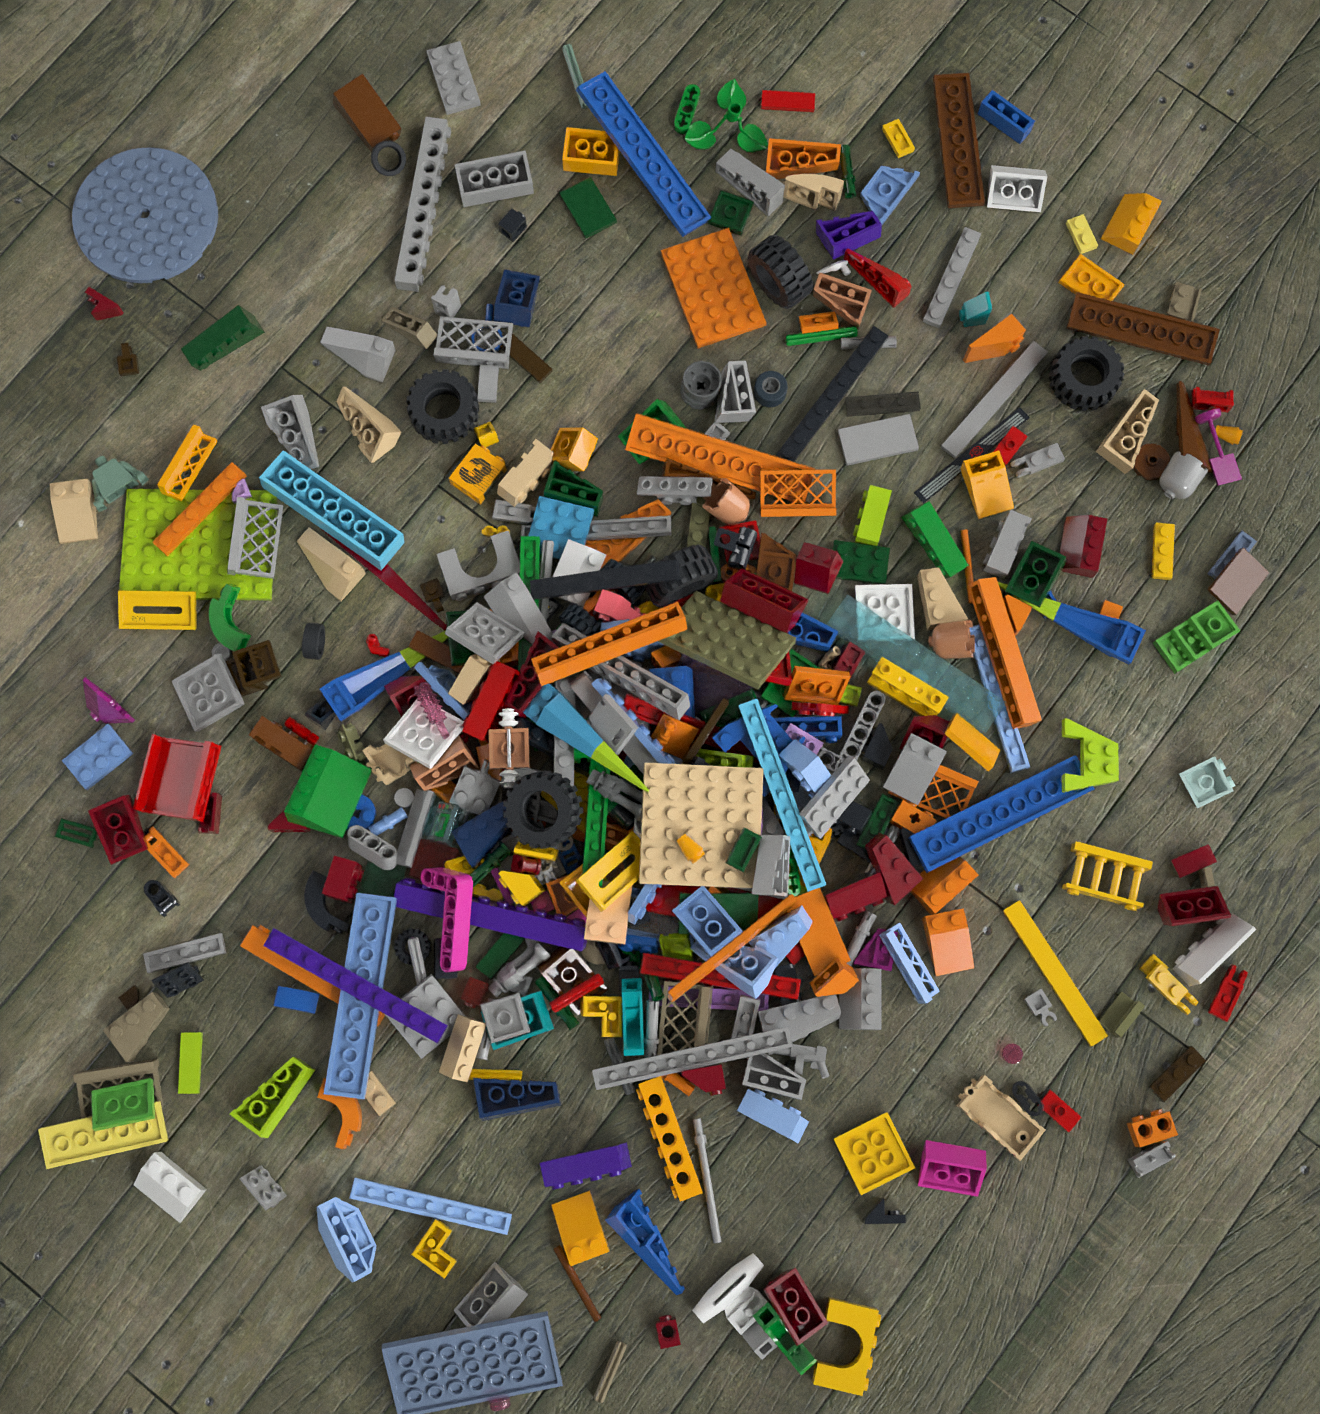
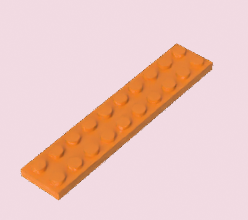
(713, 456)

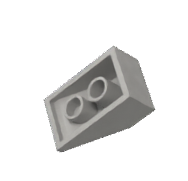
(914, 769)

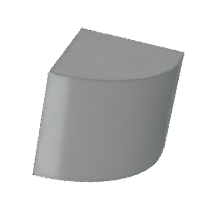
(759, 1340)

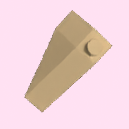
(373, 429)

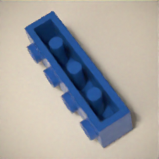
(819, 727)

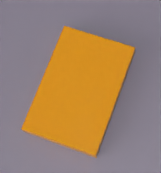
(1090, 279)
(972, 742)

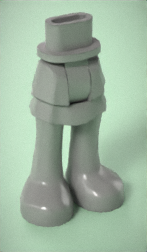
(514, 971)

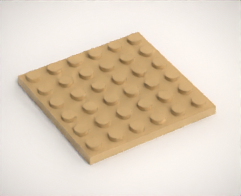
(708, 807)

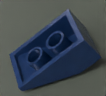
(516, 298)

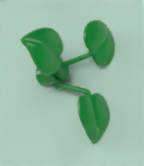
(733, 99)

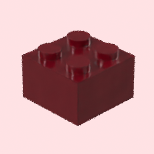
(343, 880)

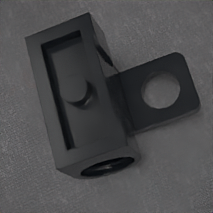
(740, 545)

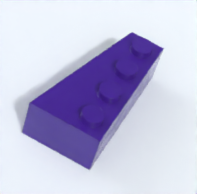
(585, 1165)

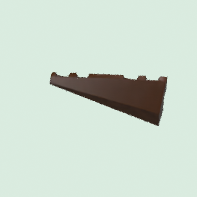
(1188, 430)
(675, 469)

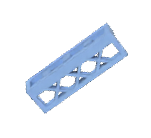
(905, 964)

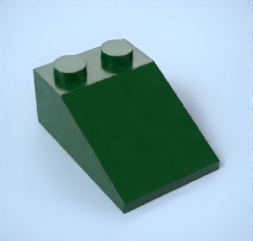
(1036, 574)

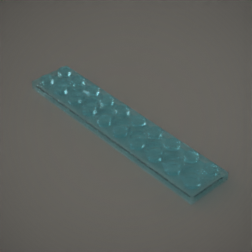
(882, 639)

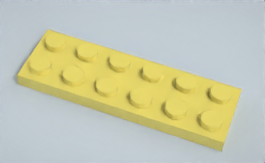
(78, 1142)

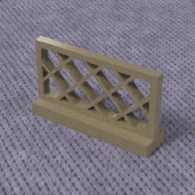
(702, 1020)
(116, 1072)

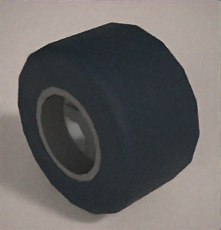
(775, 384)

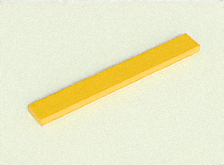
(1055, 973)

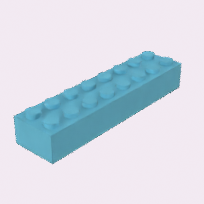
(332, 510)

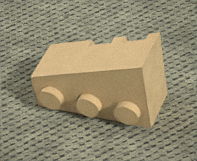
(526, 475)
(938, 599)

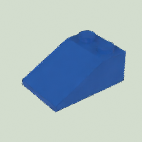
(682, 679)

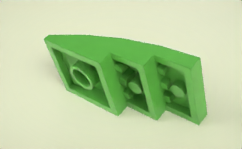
(1196, 636)

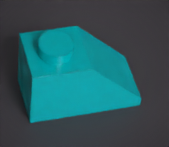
(976, 310)

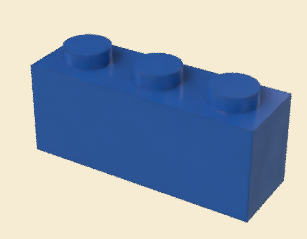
(1006, 117)

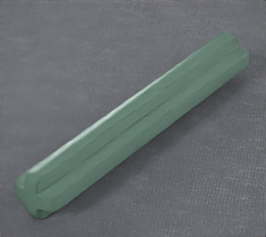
(574, 70)

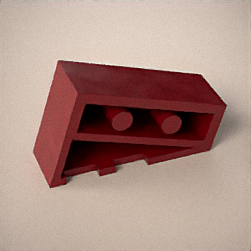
(896, 871)

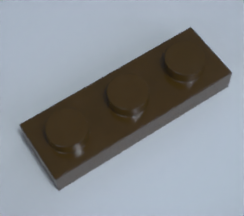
(1177, 1073)

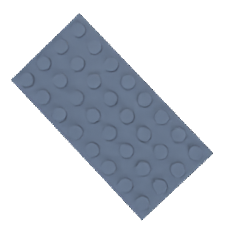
(472, 1364)

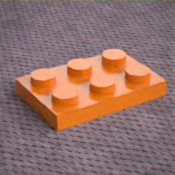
(817, 685)

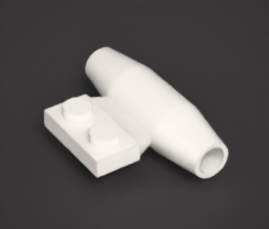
(734, 1295)

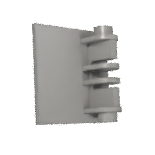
(263, 1187)

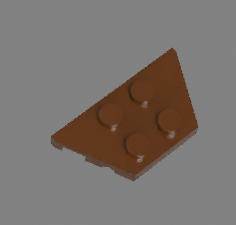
(776, 562)

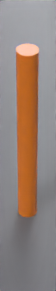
(966, 554)

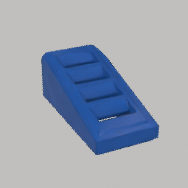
(564, 861)

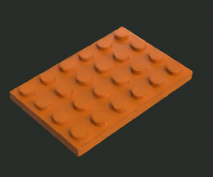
(713, 288)

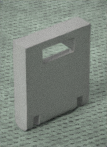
(608, 720)

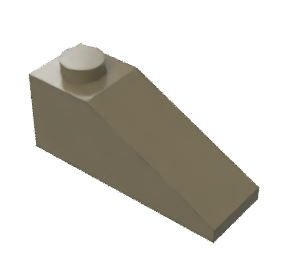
(410, 327)

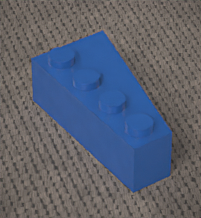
(813, 633)

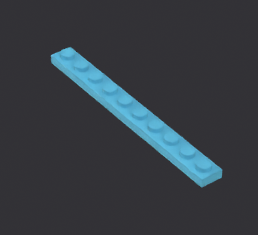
(782, 794)

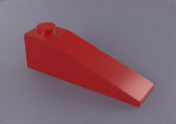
(885, 281)

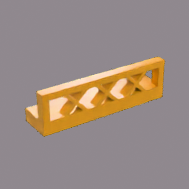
(182, 459)

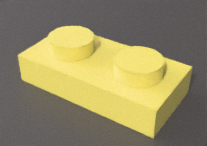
(1081, 234)

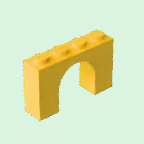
(852, 1376)

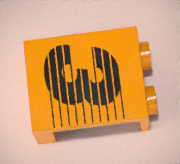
(477, 472)

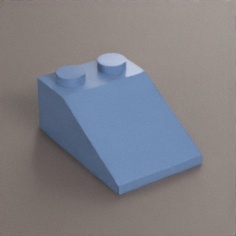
(707, 921)

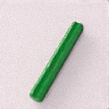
(797, 339)

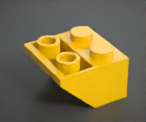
(523, 886)

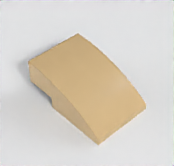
(813, 190)

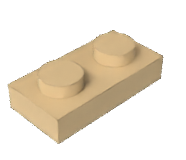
(378, 1095)

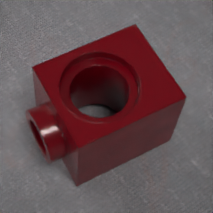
(667, 1341)

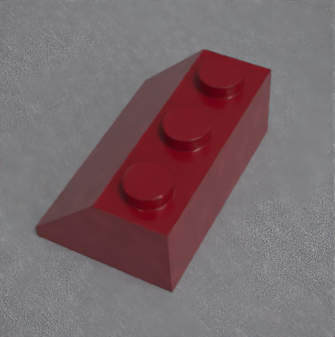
(1083, 544)
(856, 897)
(1192, 906)
(795, 1305)

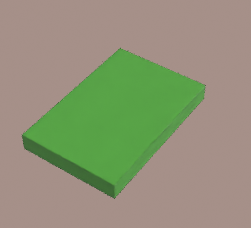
(122, 1104)

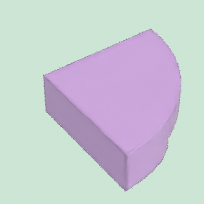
(241, 490)

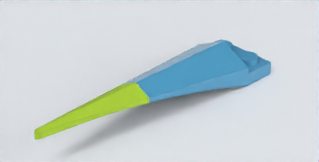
(559, 717)

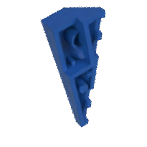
(635, 1227)

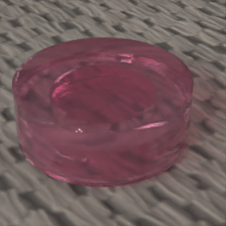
(1012, 1053)
(500, 1404)

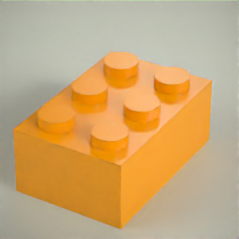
(590, 152)

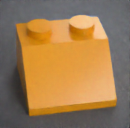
(573, 448)

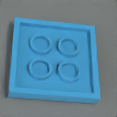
(559, 522)

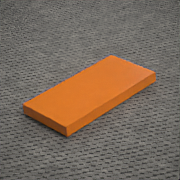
(822, 940)

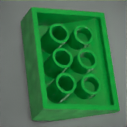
(327, 792)

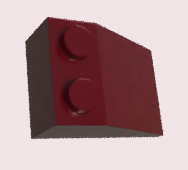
(119, 828)

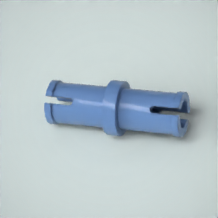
(388, 821)

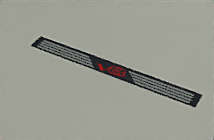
(980, 448)

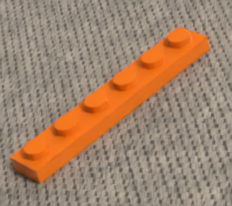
(199, 509)

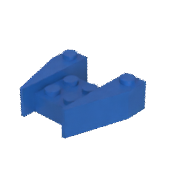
(736, 730)

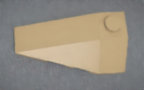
(333, 567)

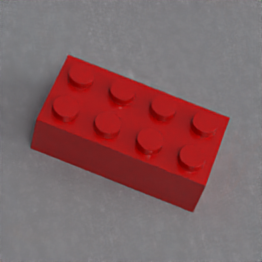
(490, 701)

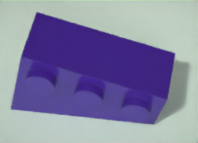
(848, 232)

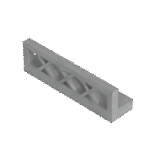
(415, 827)

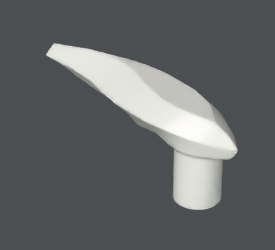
(840, 265)

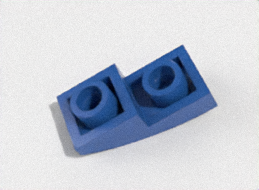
(296, 999)

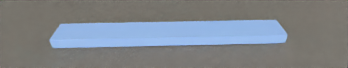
(1009, 737)
(430, 1206)

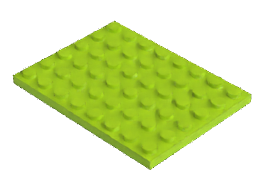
(202, 557)

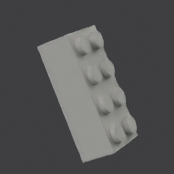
(494, 178)

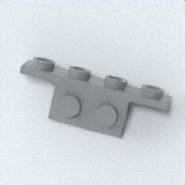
(675, 489)

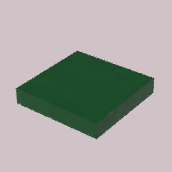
(731, 212)

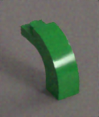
(222, 622)
(776, 1330)

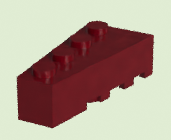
(527, 683)

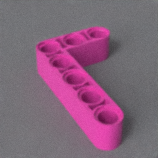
(456, 915)

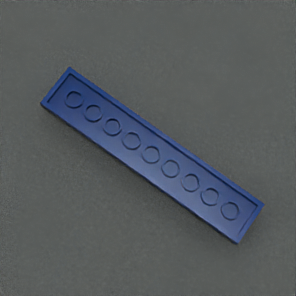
(643, 153)
(995, 816)

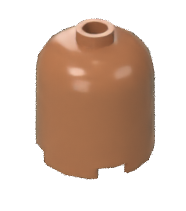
(727, 503)
(953, 640)

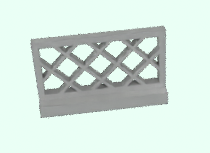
(470, 357)
(238, 538)

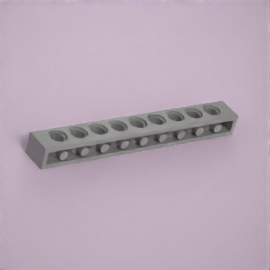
(432, 129)

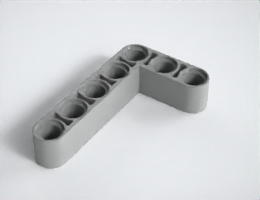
(852, 741)

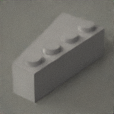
(801, 1016)

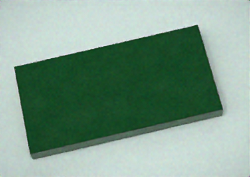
(739, 906)

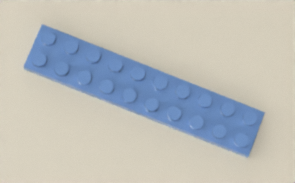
(356, 1020)

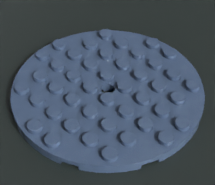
(149, 248)

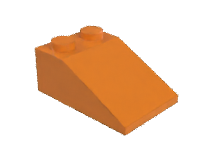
(997, 341)
(948, 942)

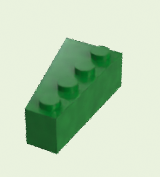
(935, 539)

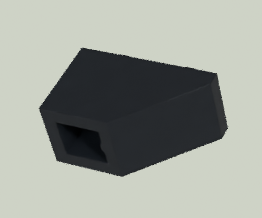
(878, 749)

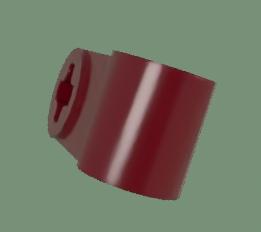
(525, 864)

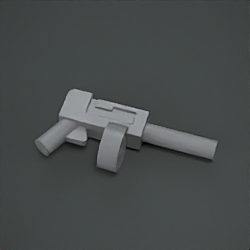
(807, 1054)

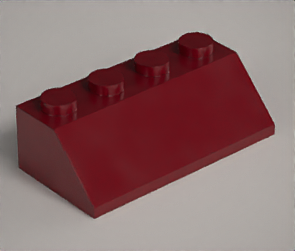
(763, 600)

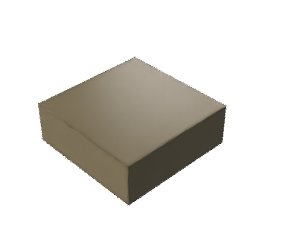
(1206, 877)

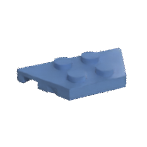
(887, 190)
(441, 682)

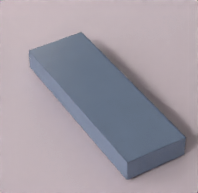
(1242, 540)

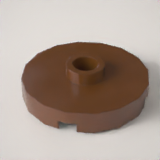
(1149, 470)

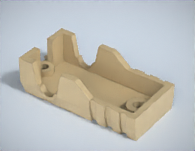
(389, 760)
(1000, 1117)

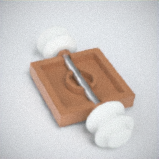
(508, 748)

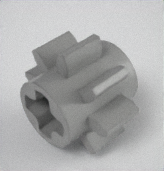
(548, 871)

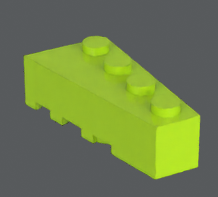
(271, 1101)

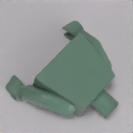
(113, 480)

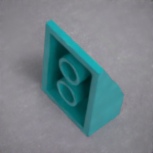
(537, 1018)

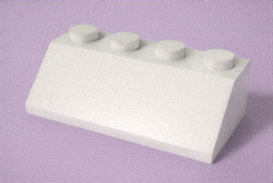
(1212, 949)

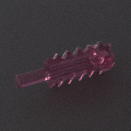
(431, 707)

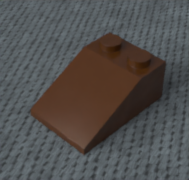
(567, 970)

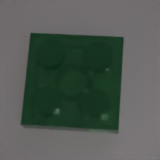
(380, 881)

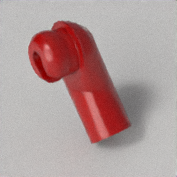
(374, 646)

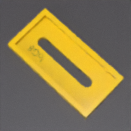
(130, 620)
(590, 879)

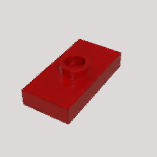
(1010, 444)
(1060, 1111)

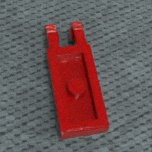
(1227, 994)

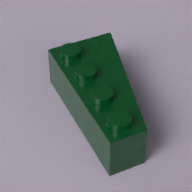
(222, 338)

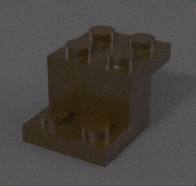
(254, 667)

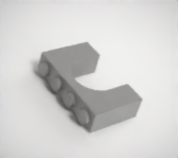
(462, 585)

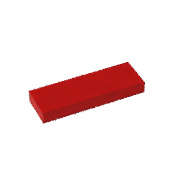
(788, 101)

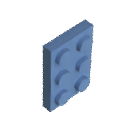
(97, 757)

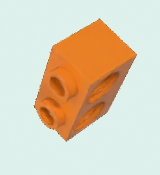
(1153, 1133)

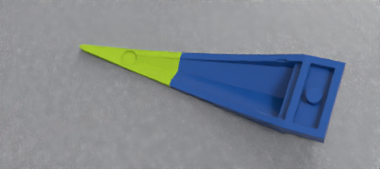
(1105, 633)
(358, 688)

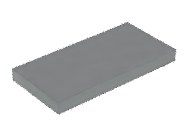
(878, 439)

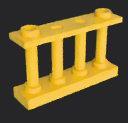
(907, 689)
(1120, 861)

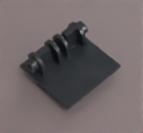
(178, 980)

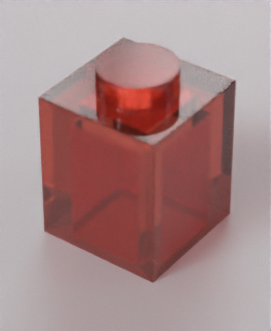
(474, 992)

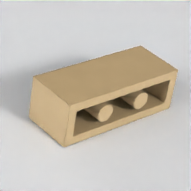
(462, 1048)

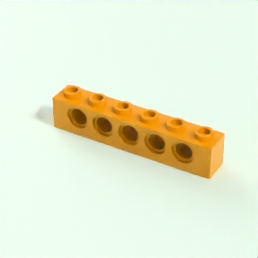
(692, 1186)

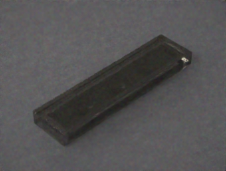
(882, 404)

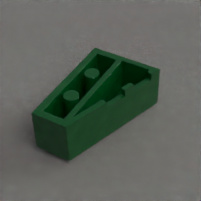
(569, 488)

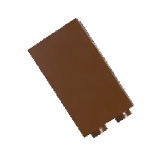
(366, 112)

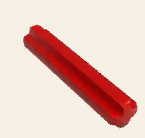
(576, 993)

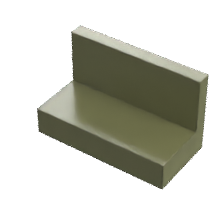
(1121, 1015)

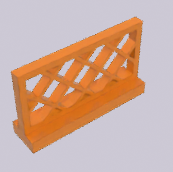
(802, 508)
(952, 777)

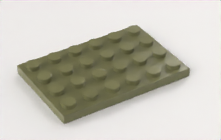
(730, 640)

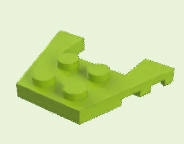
(1097, 758)

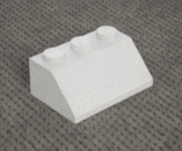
(1016, 188)
(578, 559)
(169, 1186)

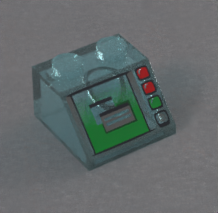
(444, 821)

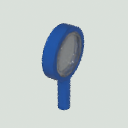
(484, 330)

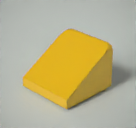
(486, 434)

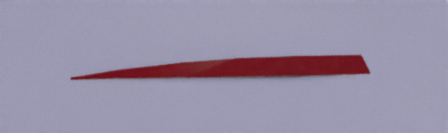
(397, 584)

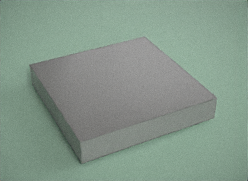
(505, 1018)

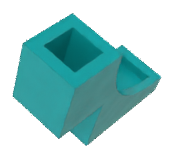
(632, 1017)

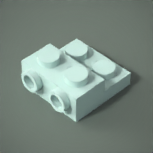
(1207, 781)

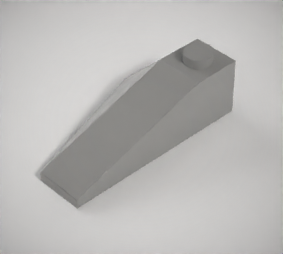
(515, 604)

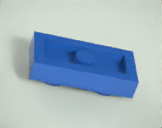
(640, 943)

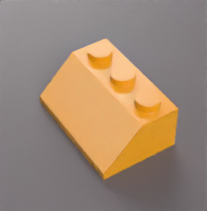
(1131, 221)

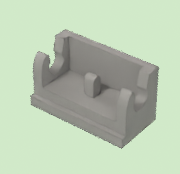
(446, 304)
(1151, 1158)

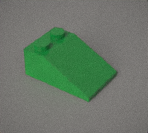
(657, 410)

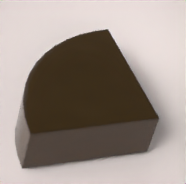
(130, 997)

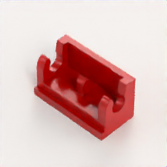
(1212, 400)

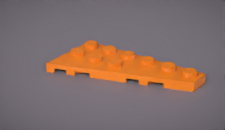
(619, 548)

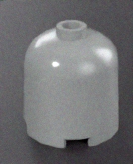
(1182, 476)

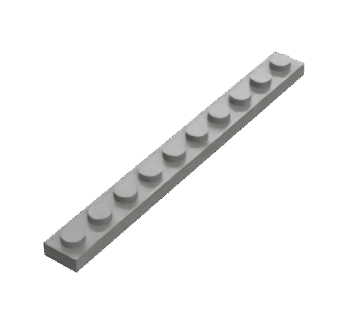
(692, 1058)

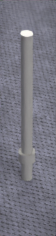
(700, 1140)

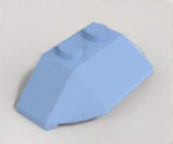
(346, 1238)

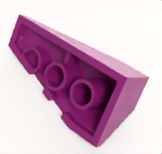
(103, 706)

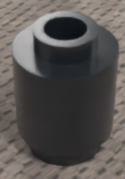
(622, 817)

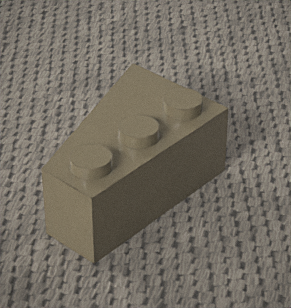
(135, 1026)

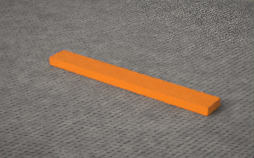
(732, 947)

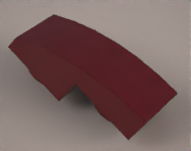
(1194, 860)

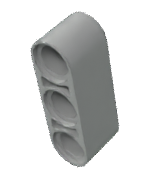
(371, 847)

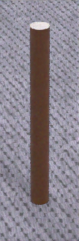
(577, 1283)

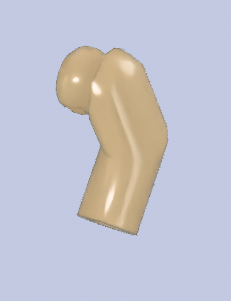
(828, 657)

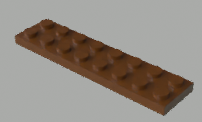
(958, 140)
(1143, 328)

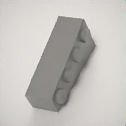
(751, 181)

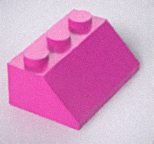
(952, 1168)

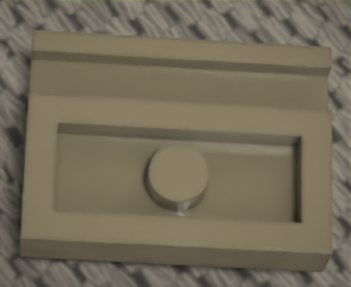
(1184, 302)

